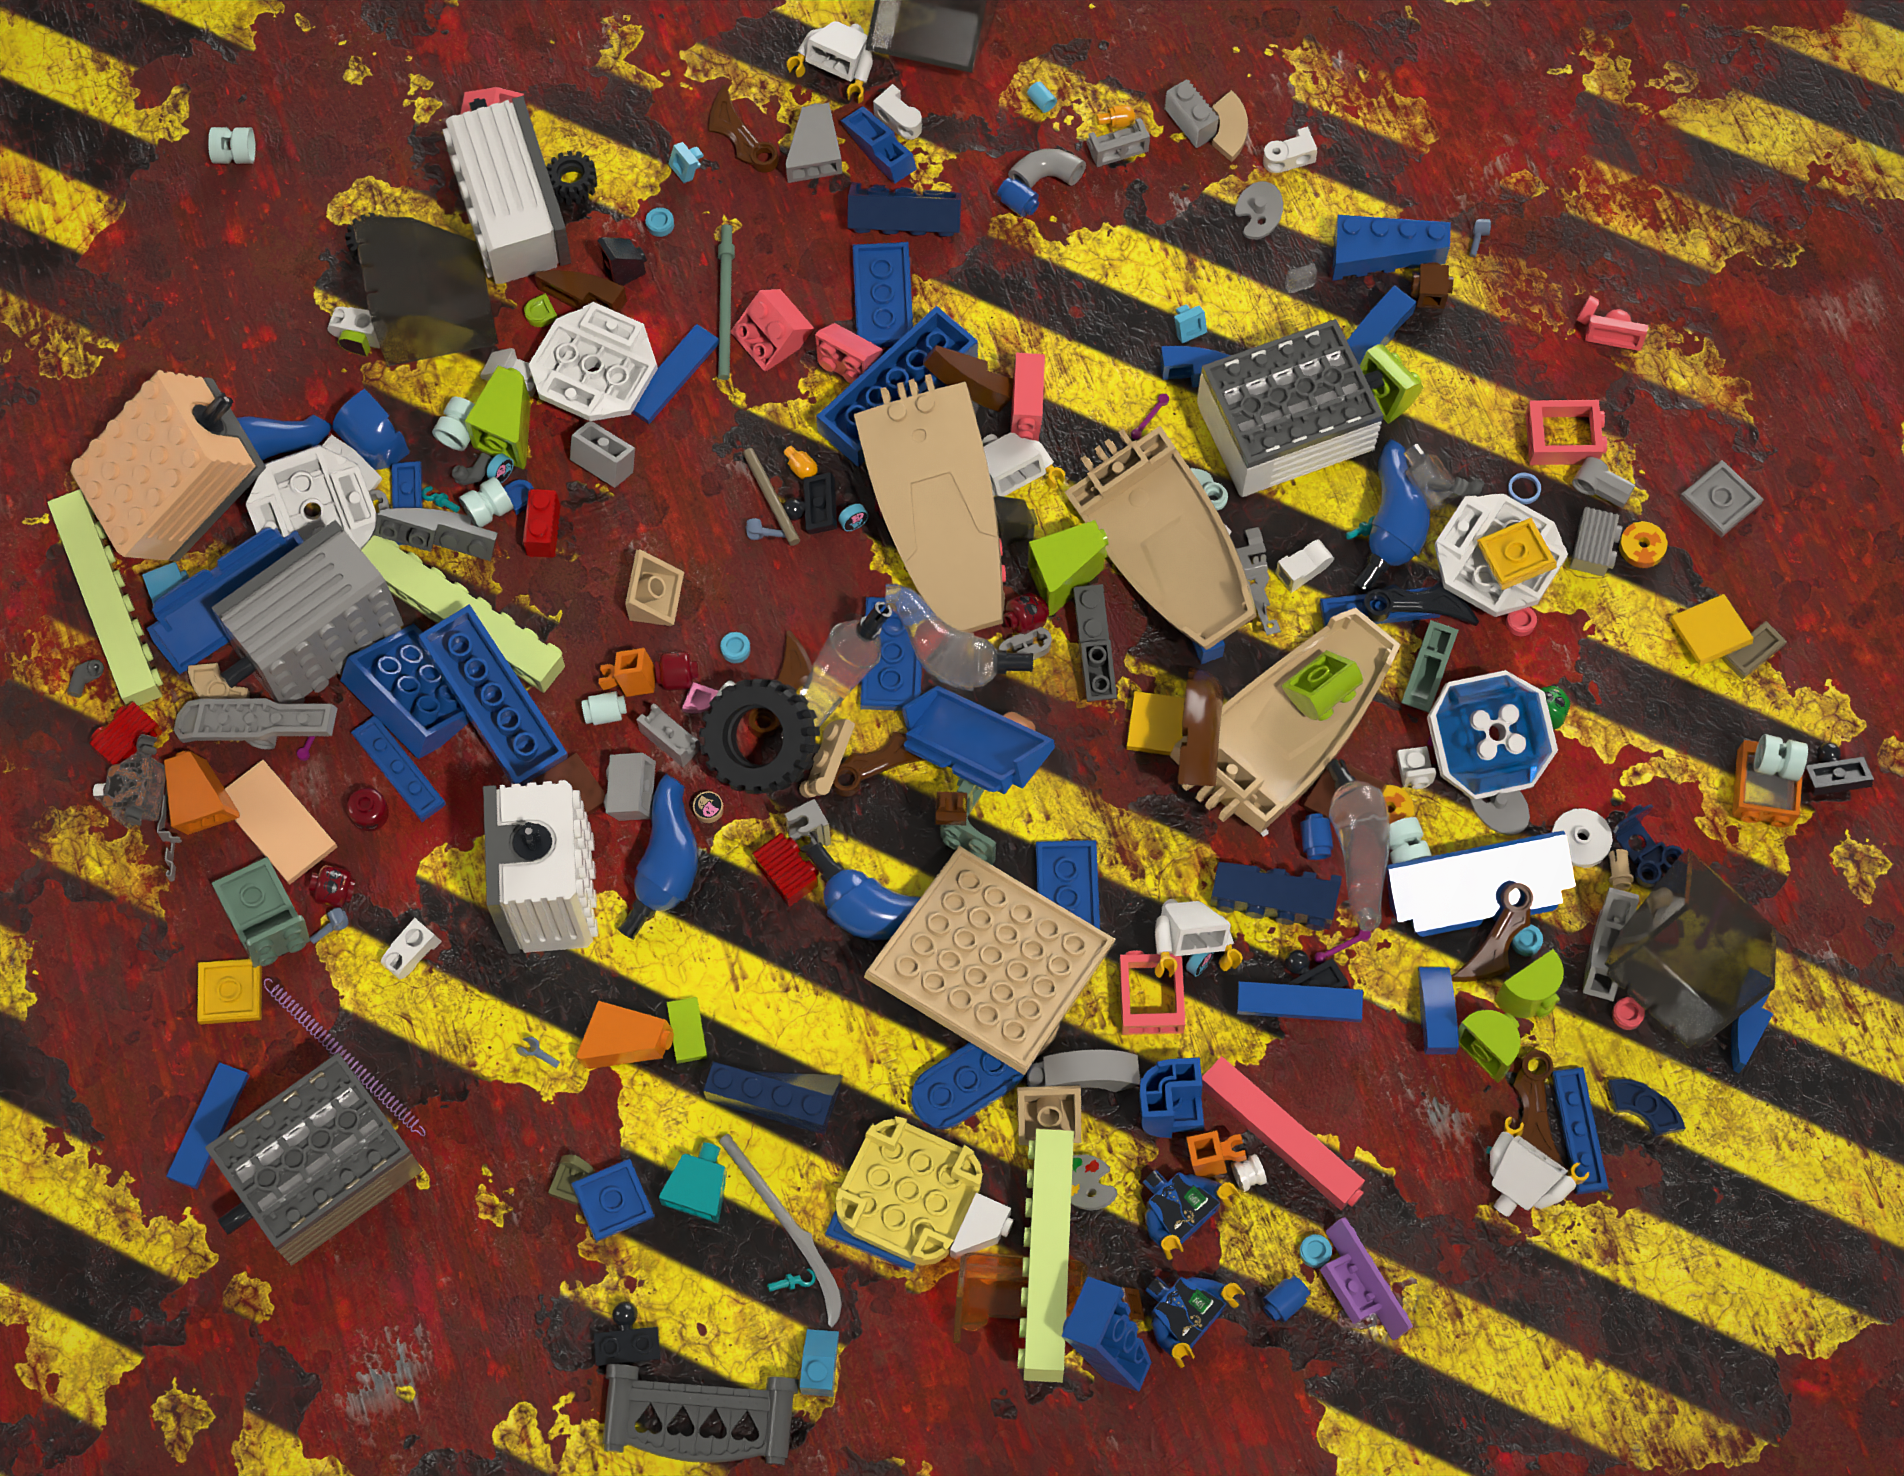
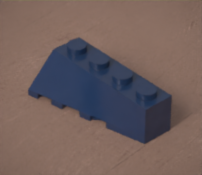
(903, 210)
(1276, 895)
(783, 1097)

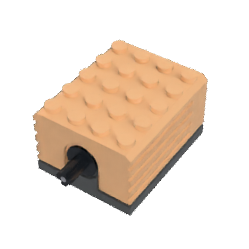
(167, 467)

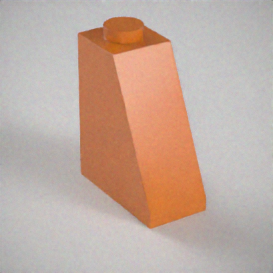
(196, 794)
(623, 1037)

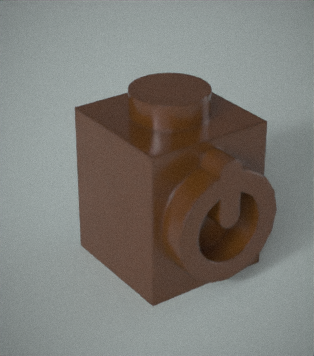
(1431, 285)

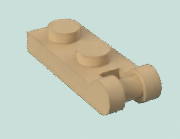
(828, 758)

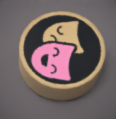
(708, 807)

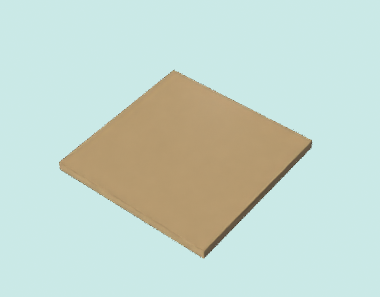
(990, 959)

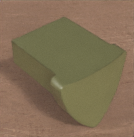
(570, 1169)

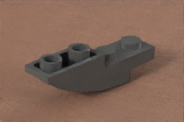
(432, 527)
(1094, 643)

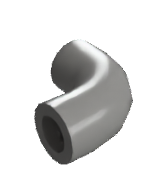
(1048, 163)

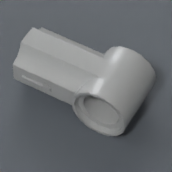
(1597, 479)

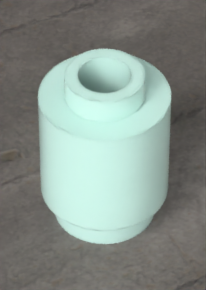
(604, 708)

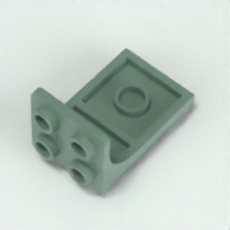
(967, 835)
(261, 913)

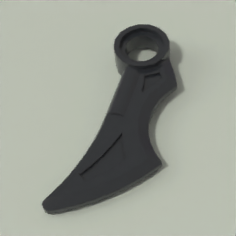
(1433, 600)

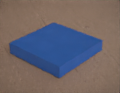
(612, 1200)

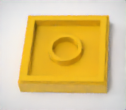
(1516, 553)
(1712, 629)
(1155, 723)
(229, 991)

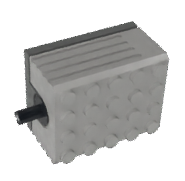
(307, 616)

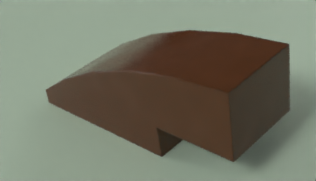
(581, 289)
(984, 386)

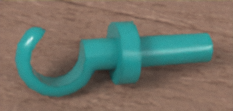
(440, 499)
(1364, 529)
(790, 1282)

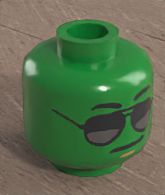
(1558, 705)

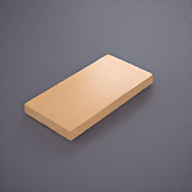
(278, 822)

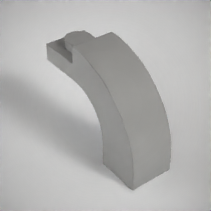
(1615, 913)
(1087, 1068)

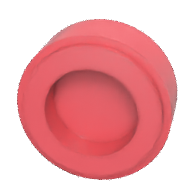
(1588, 310)
(1521, 622)
(1628, 1013)

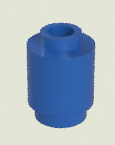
(1018, 197)
(1316, 837)
(1285, 1299)

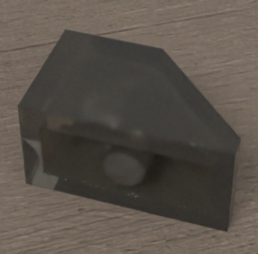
(1014, 520)

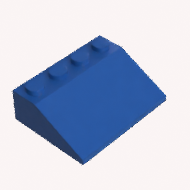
(405, 691)

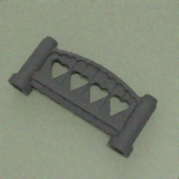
(630, 1398)

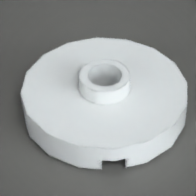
(1599, 836)

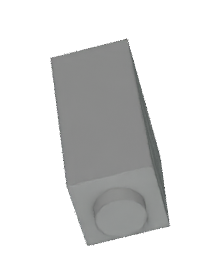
(814, 145)

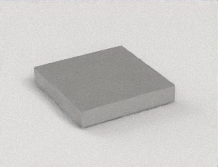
(1721, 498)

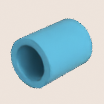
(1041, 97)

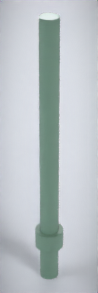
(726, 254)

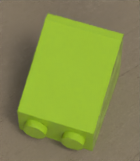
(502, 417)
(1066, 562)

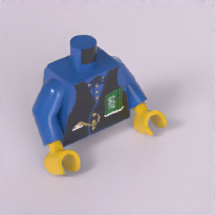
(1182, 1207)
(1187, 1312)

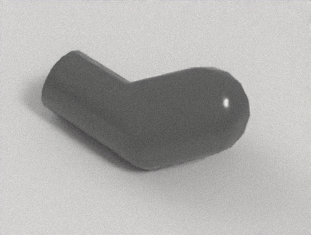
(472, 474)
(84, 674)

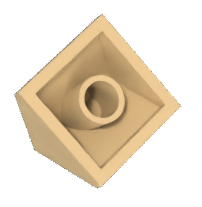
(653, 590)
(1048, 1109)

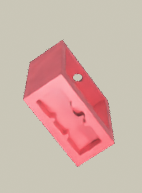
(1027, 395)
(1563, 454)
(1150, 1023)

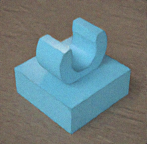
(685, 161)
(1190, 322)

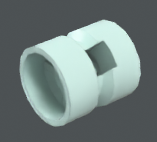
(241, 144)
(452, 428)
(488, 501)
(1784, 758)
(1406, 841)

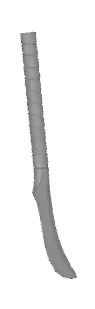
(801, 1238)

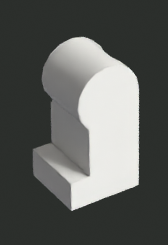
(897, 115)
(1290, 153)
(353, 319)
(1303, 565)
(409, 949)

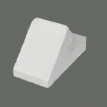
(508, 359)

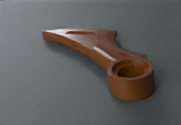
(727, 122)
(794, 673)
(867, 765)
(1493, 954)
(1533, 1096)

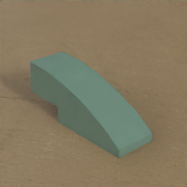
(1429, 666)

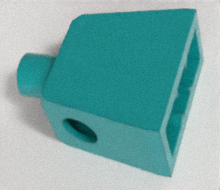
(697, 1184)

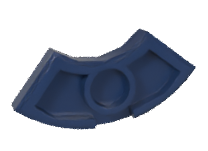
(1647, 1104)

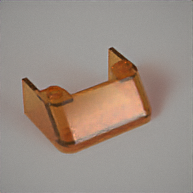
(993, 1286)

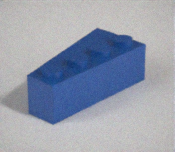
(1386, 244)
(1106, 1336)

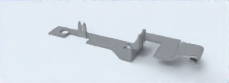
(1257, 571)
(167, 836)

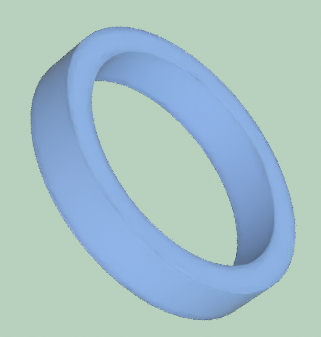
(1528, 476)

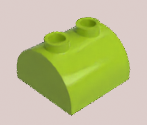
(1400, 385)
(1323, 685)
(1533, 988)
(1491, 1041)

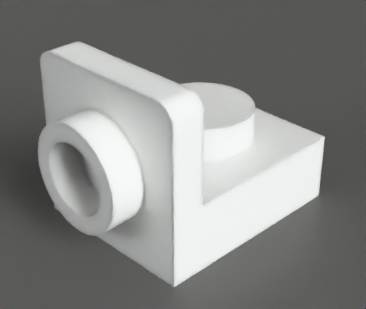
(1415, 767)

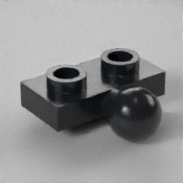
(818, 504)
(1835, 774)
(1324, 975)
(628, 1344)

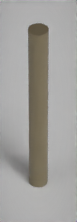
(771, 496)

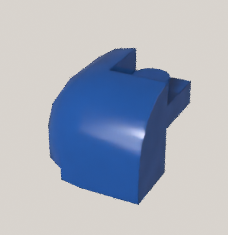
(369, 432)
(1172, 1097)

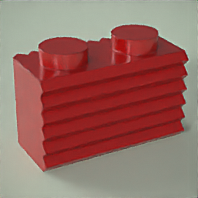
(541, 523)
(120, 736)
(786, 869)

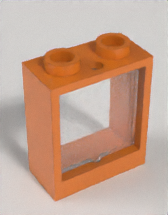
(1763, 796)

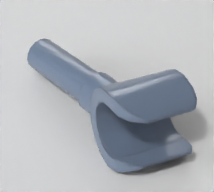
(1481, 228)
(756, 532)
(338, 921)
(537, 1052)

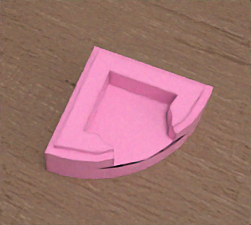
(698, 699)

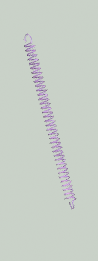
(371, 1079)

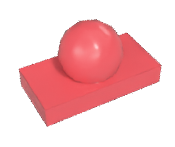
(1616, 330)

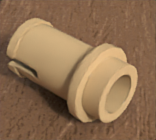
(1621, 877)

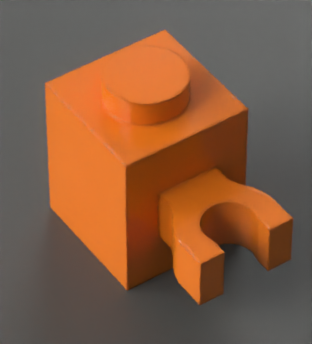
(632, 672)
(1209, 1154)

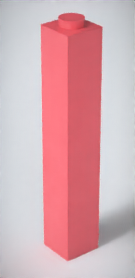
(1282, 1134)

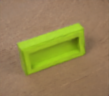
(687, 1030)

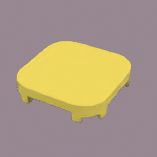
(908, 1191)

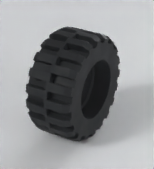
(722, 742)

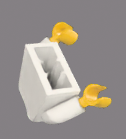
(838, 51)
(1017, 462)
(1190, 930)
(1527, 1174)

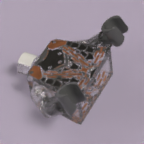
(1434, 480)
(134, 786)

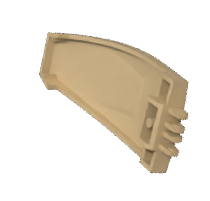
(938, 499)
(1166, 536)
(1269, 746)

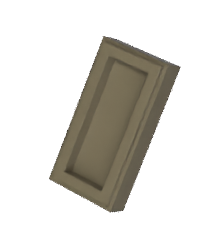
(1747, 659)

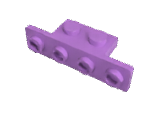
(1360, 1283)

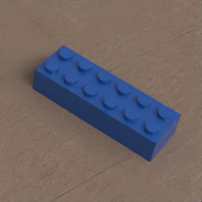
(895, 366)
(492, 696)

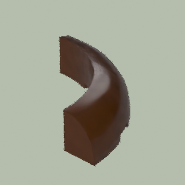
(1202, 727)

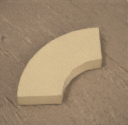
(1232, 126)
(210, 685)

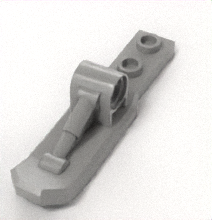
(252, 720)

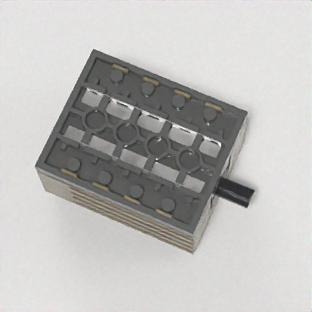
(312, 1160)

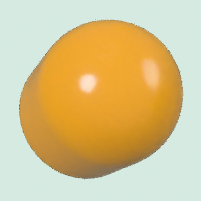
(1117, 116)
(801, 463)

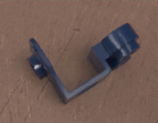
(1653, 855)

